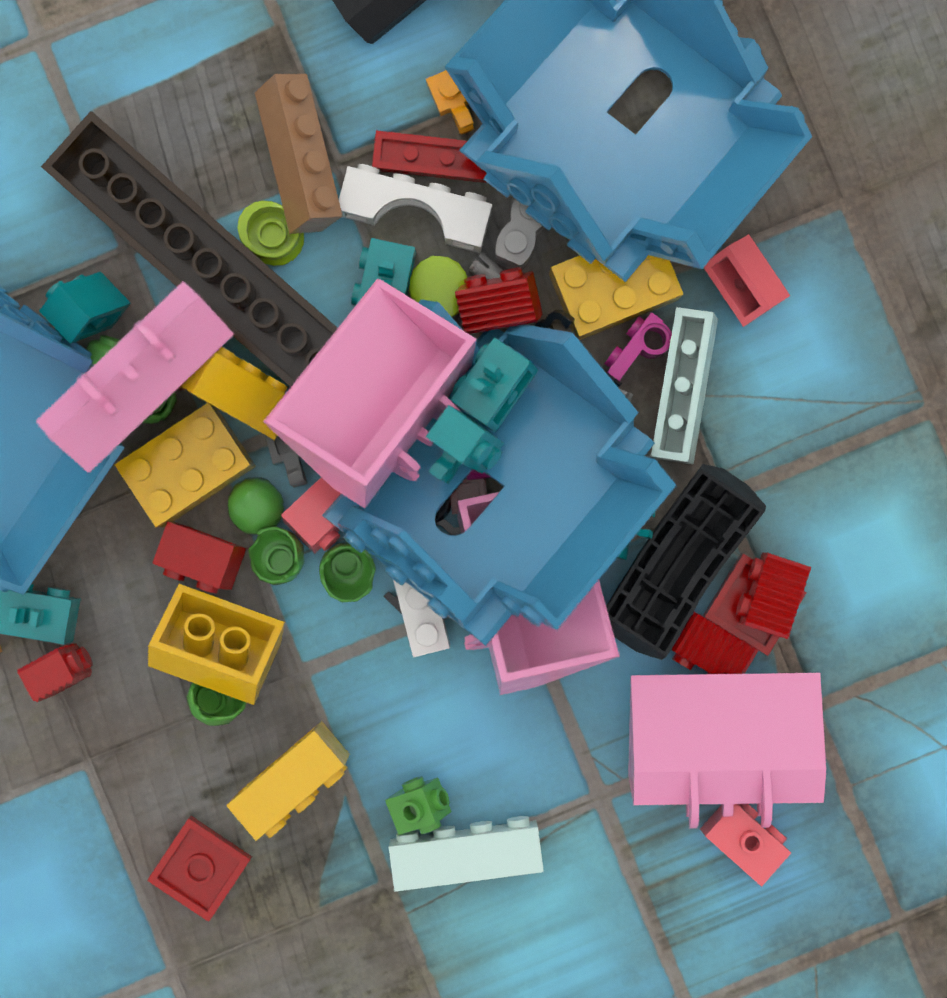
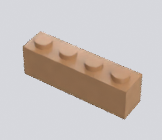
(298, 153)

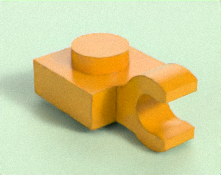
(450, 99)

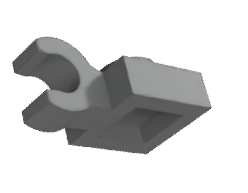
(282, 453)

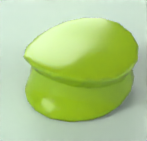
(266, 233)
(437, 281)

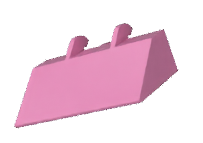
(134, 377)
(373, 392)
(535, 655)
(726, 741)

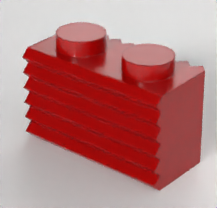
(498, 301)
(773, 594)
(711, 648)
(56, 671)

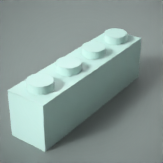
(684, 385)
(465, 854)

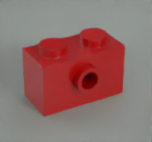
(198, 556)

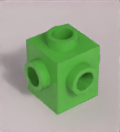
(419, 805)

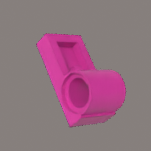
(621, 360)

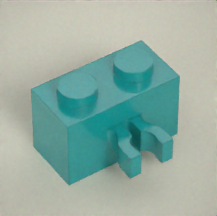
(387, 262)
(84, 306)
(493, 384)
(462, 443)
(39, 614)

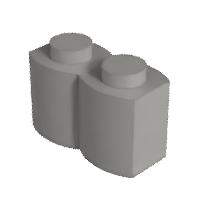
(517, 238)

